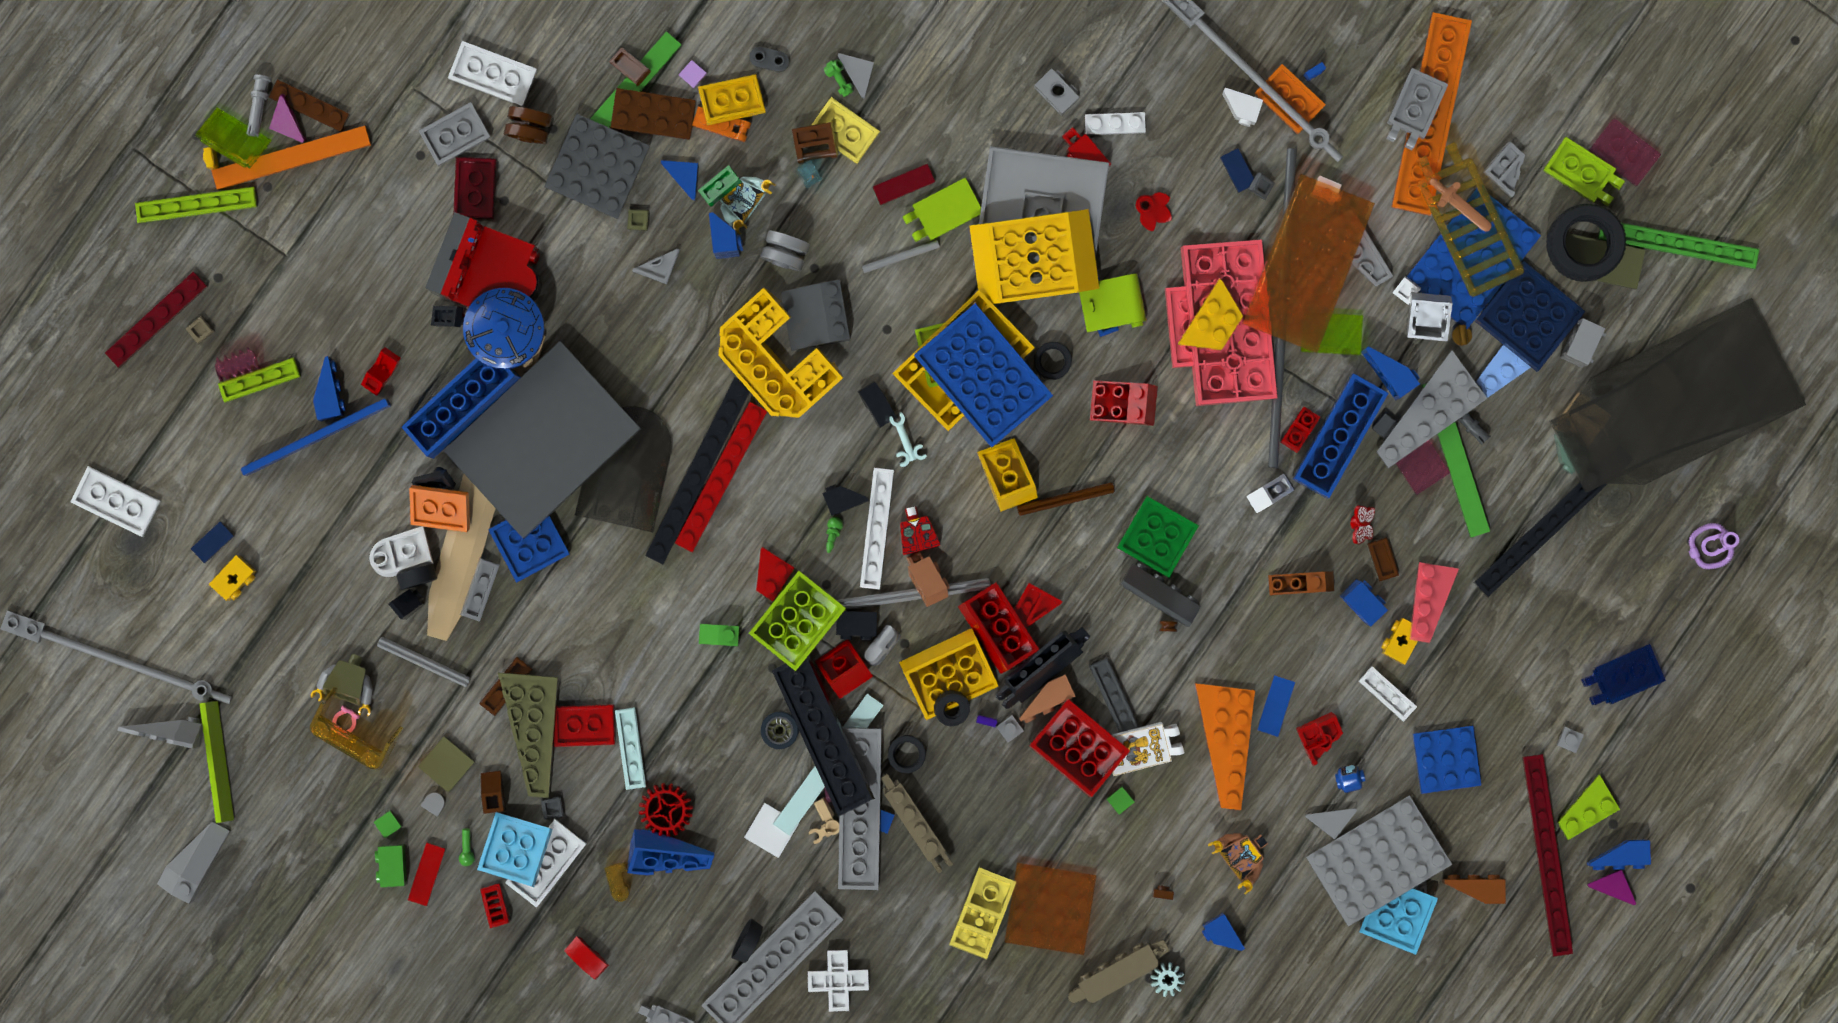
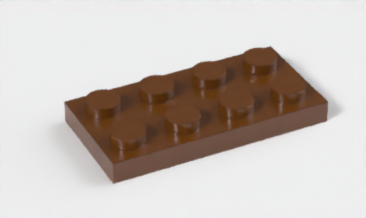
(652, 114)

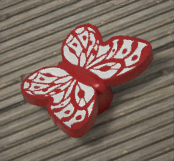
(1361, 524)

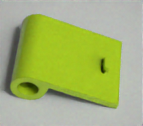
(1115, 304)

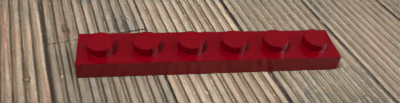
(156, 319)

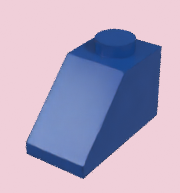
(1222, 933)

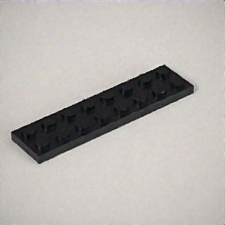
(824, 736)

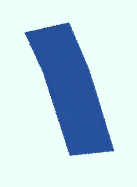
(1276, 706)

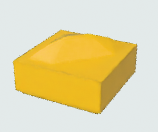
(210, 158)

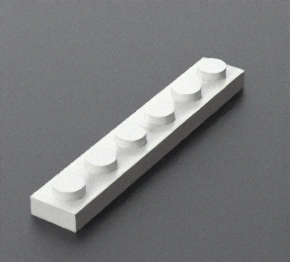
(876, 528)

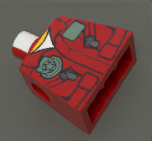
(917, 533)

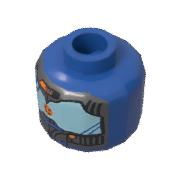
(1350, 778)

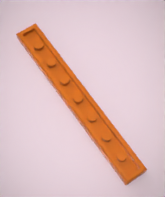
(292, 157)

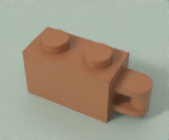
(927, 579)

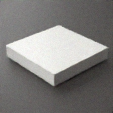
(766, 834)

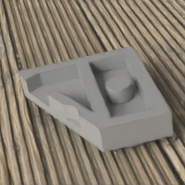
(1505, 168)

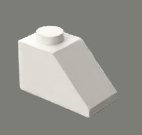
(1243, 106)
(1270, 493)

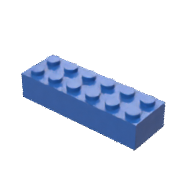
(458, 406)
(1340, 436)

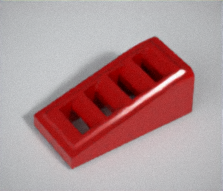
(506, 919)

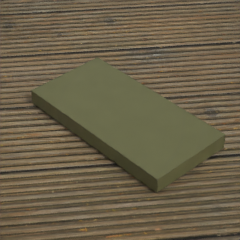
(1592, 251)

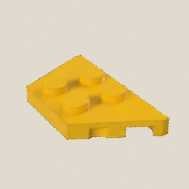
(1213, 321)

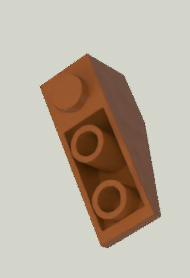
(1301, 583)
(1487, 890)

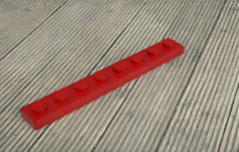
(721, 477)

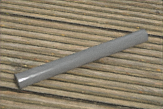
(900, 256)

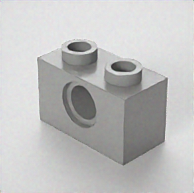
(1059, 103)

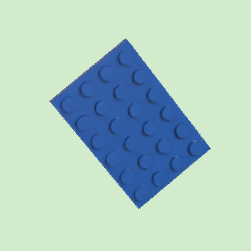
(1439, 275)
(983, 375)

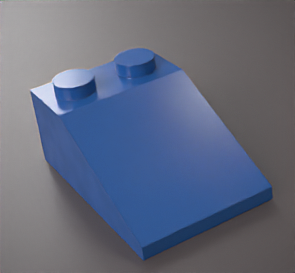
(1394, 375)

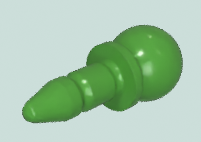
(834, 525)

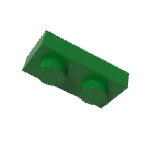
(719, 186)

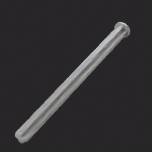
(911, 594)

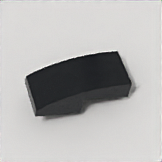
(876, 403)

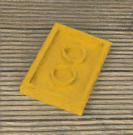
(731, 99)

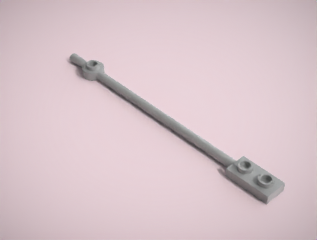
(1192, 15)
(35, 630)

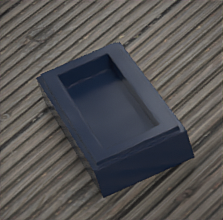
(1237, 170)
(212, 542)

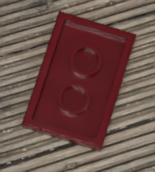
(475, 187)

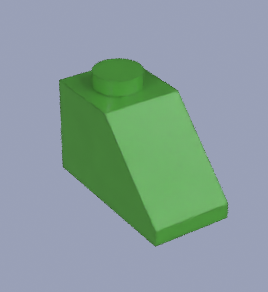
(719, 635)

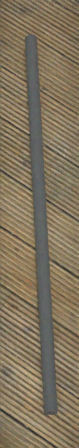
(1280, 344)

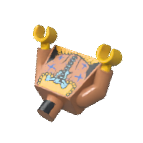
(1242, 856)

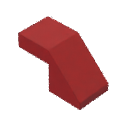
(381, 371)

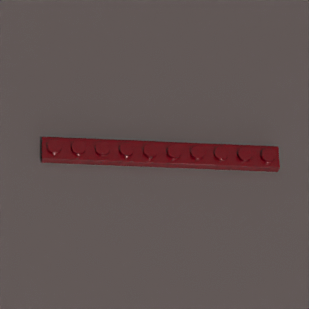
(1547, 855)

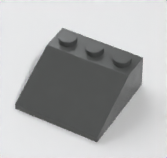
(816, 315)

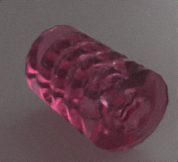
(236, 364)

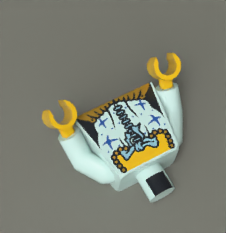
(743, 200)

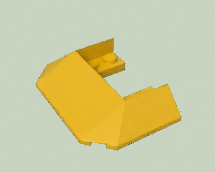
(762, 371)

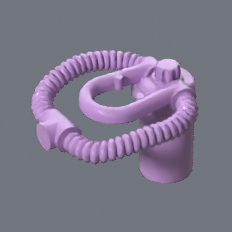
(1728, 540)

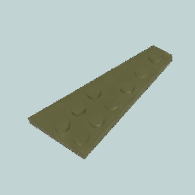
(532, 715)

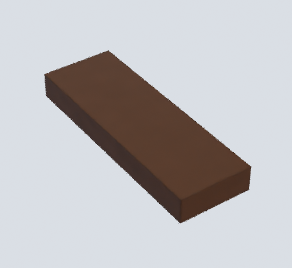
(494, 698)

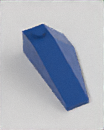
(659, 853)

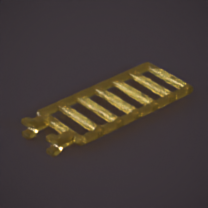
(1493, 216)

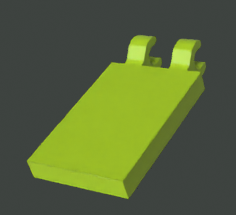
(1582, 172)
(944, 210)

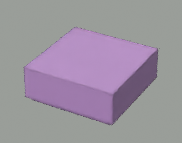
(692, 74)

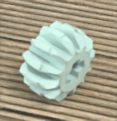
(1171, 973)

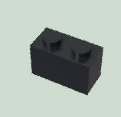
(857, 624)

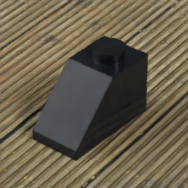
(842, 499)
(407, 603)

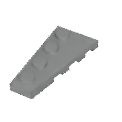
(1370, 262)

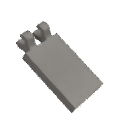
(1416, 106)

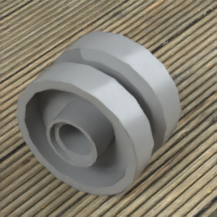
(784, 250)

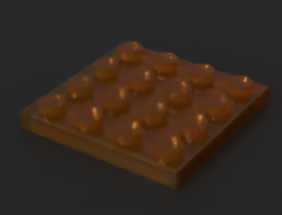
(1050, 908)

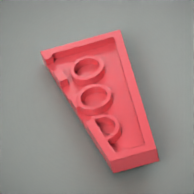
(1431, 594)

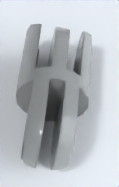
(882, 645)

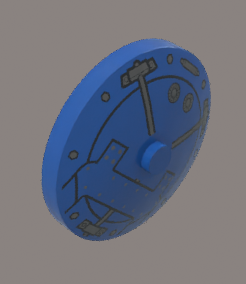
(503, 328)

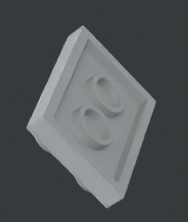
(454, 134)

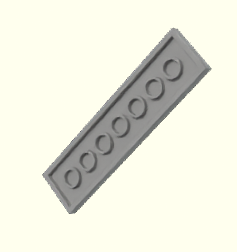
(861, 826)
(773, 960)

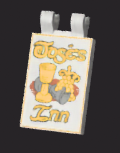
(1147, 747)

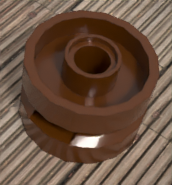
(527, 125)

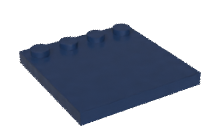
(1530, 317)

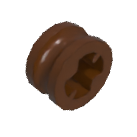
(1168, 626)

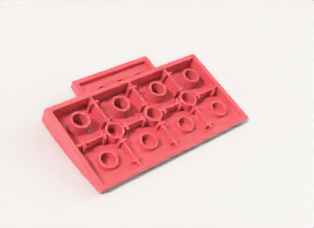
(1246, 363)

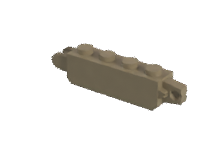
(914, 821)
(1118, 973)

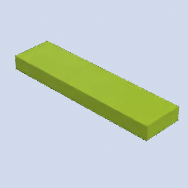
(259, 380)

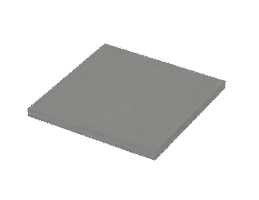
(1041, 184)

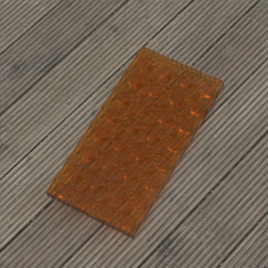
(1308, 263)

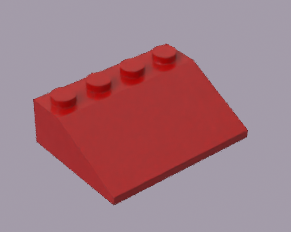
(1079, 748)

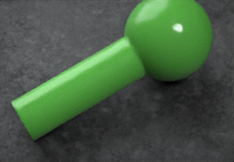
(466, 857)

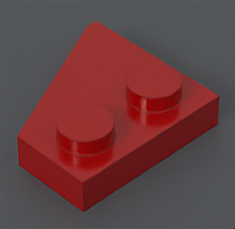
(772, 574)
(1034, 604)

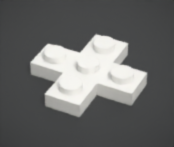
(838, 980)

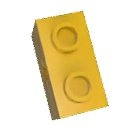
(236, 567)
(1390, 645)

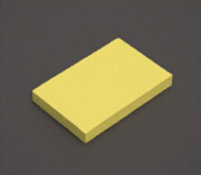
(851, 132)

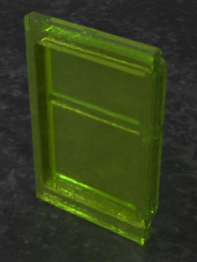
(230, 139)

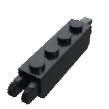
(1042, 667)

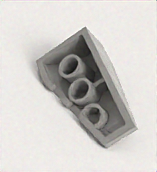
(178, 732)
(191, 866)

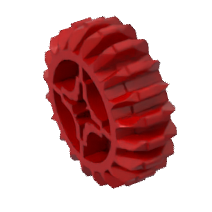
(659, 793)

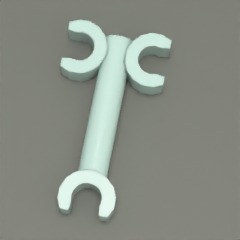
(910, 453)

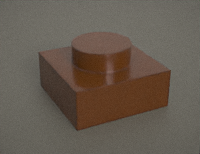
(1163, 892)

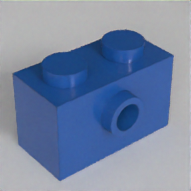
(1363, 602)

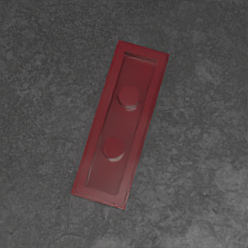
(903, 184)

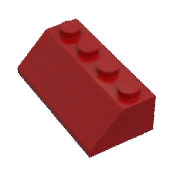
(998, 628)

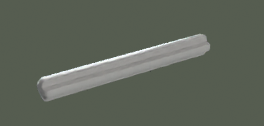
(423, 661)

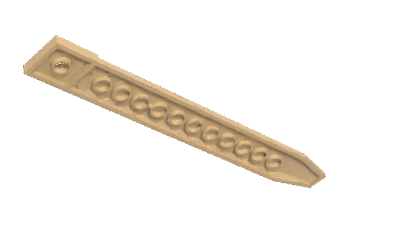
(462, 553)

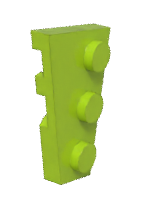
(1590, 808)

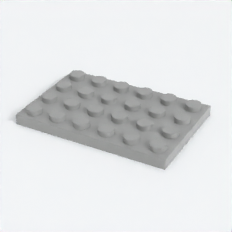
(1378, 861)

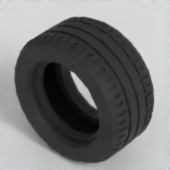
(1606, 222)

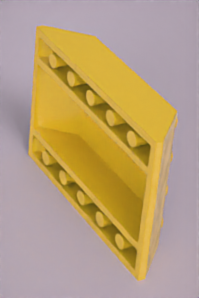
(934, 399)

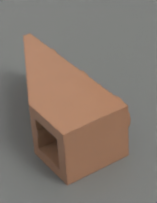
(1051, 694)

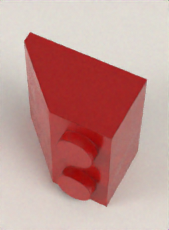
(843, 669)

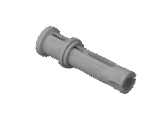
(259, 97)

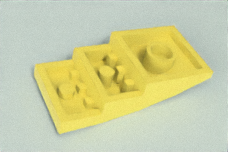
(982, 913)

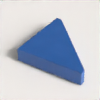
(684, 174)

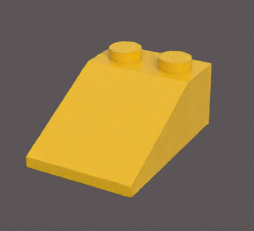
(1007, 475)

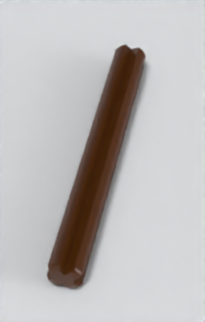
(1065, 499)

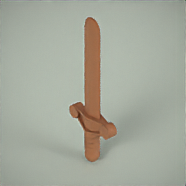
(1450, 195)

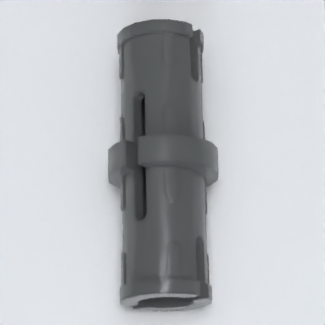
(1474, 428)

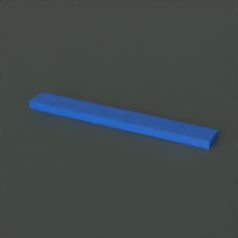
(315, 437)

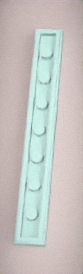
(813, 784)

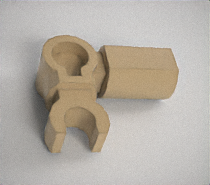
(831, 826)

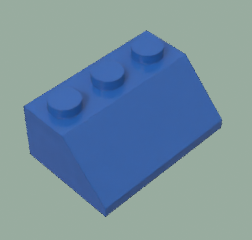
(724, 238)

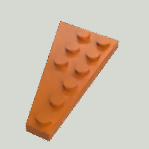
(1227, 730)

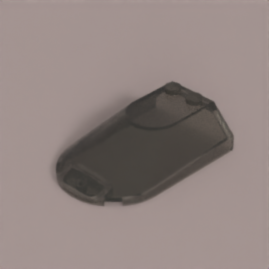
(633, 480)

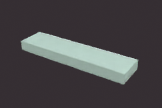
(630, 748)

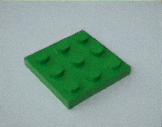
(1157, 536)

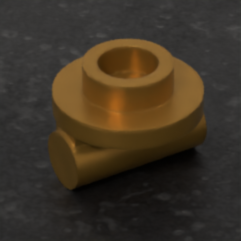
(1461, 335)

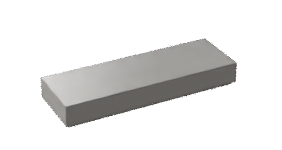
(479, 589)

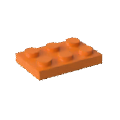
(1293, 92)
(439, 508)

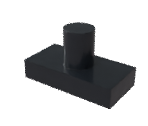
(447, 316)
(438, 479)

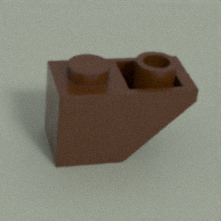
(492, 792)

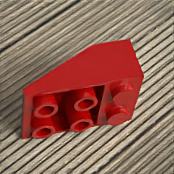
(1123, 402)

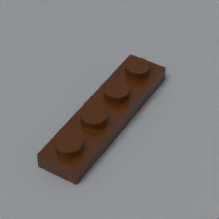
(310, 106)

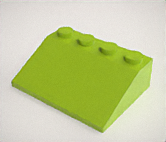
(797, 620)

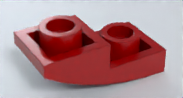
(1300, 429)
(586, 958)

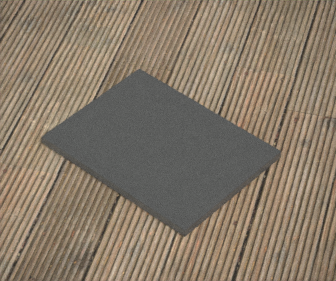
(542, 439)

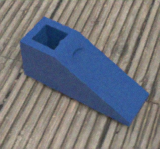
(326, 397)
(1626, 853)

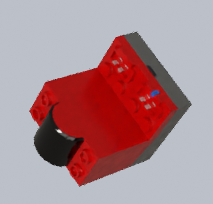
(482, 260)

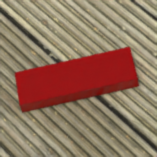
(426, 874)

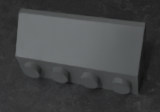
(1160, 595)

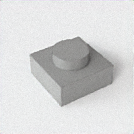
(1009, 728)
(1570, 739)

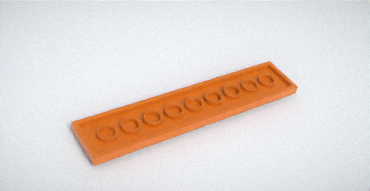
(1444, 61)

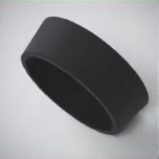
(747, 941)

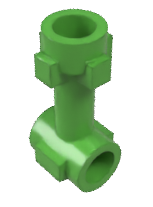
(833, 69)

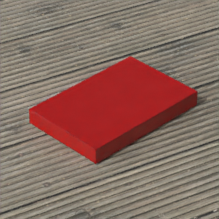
(584, 725)

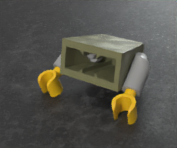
(350, 681)

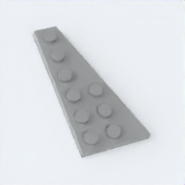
(1441, 403)

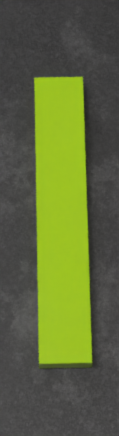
(196, 205)
(216, 761)

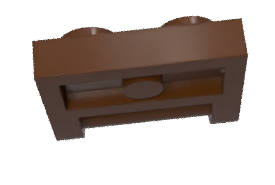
(813, 136)

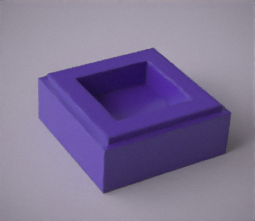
(986, 721)

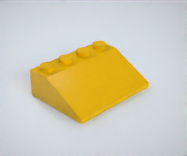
(948, 666)

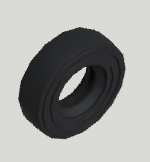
(943, 700)

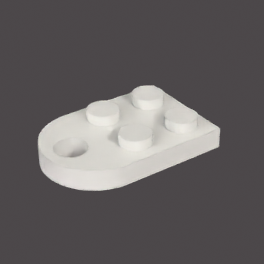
(401, 552)

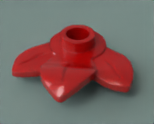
(1155, 212)

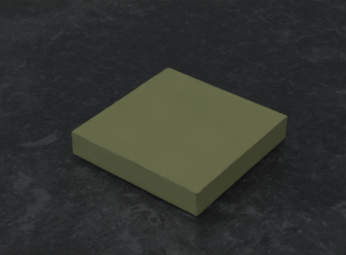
(446, 764)

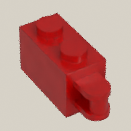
(1083, 147)

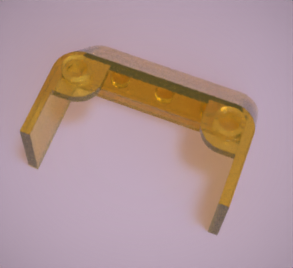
(348, 742)

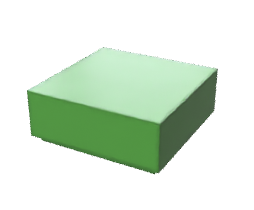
(1120, 800)
(387, 824)

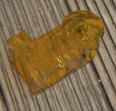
(616, 882)

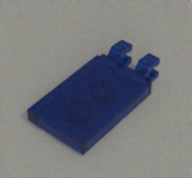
(1625, 676)

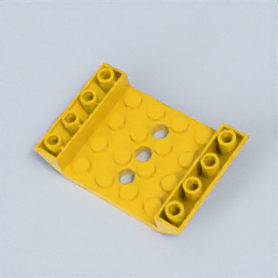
(1063, 251)

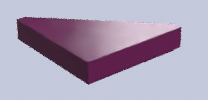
(285, 121)
(1615, 886)

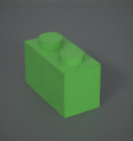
(391, 866)

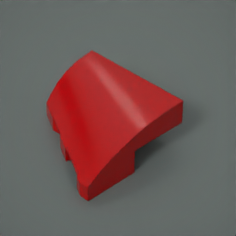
(1319, 735)

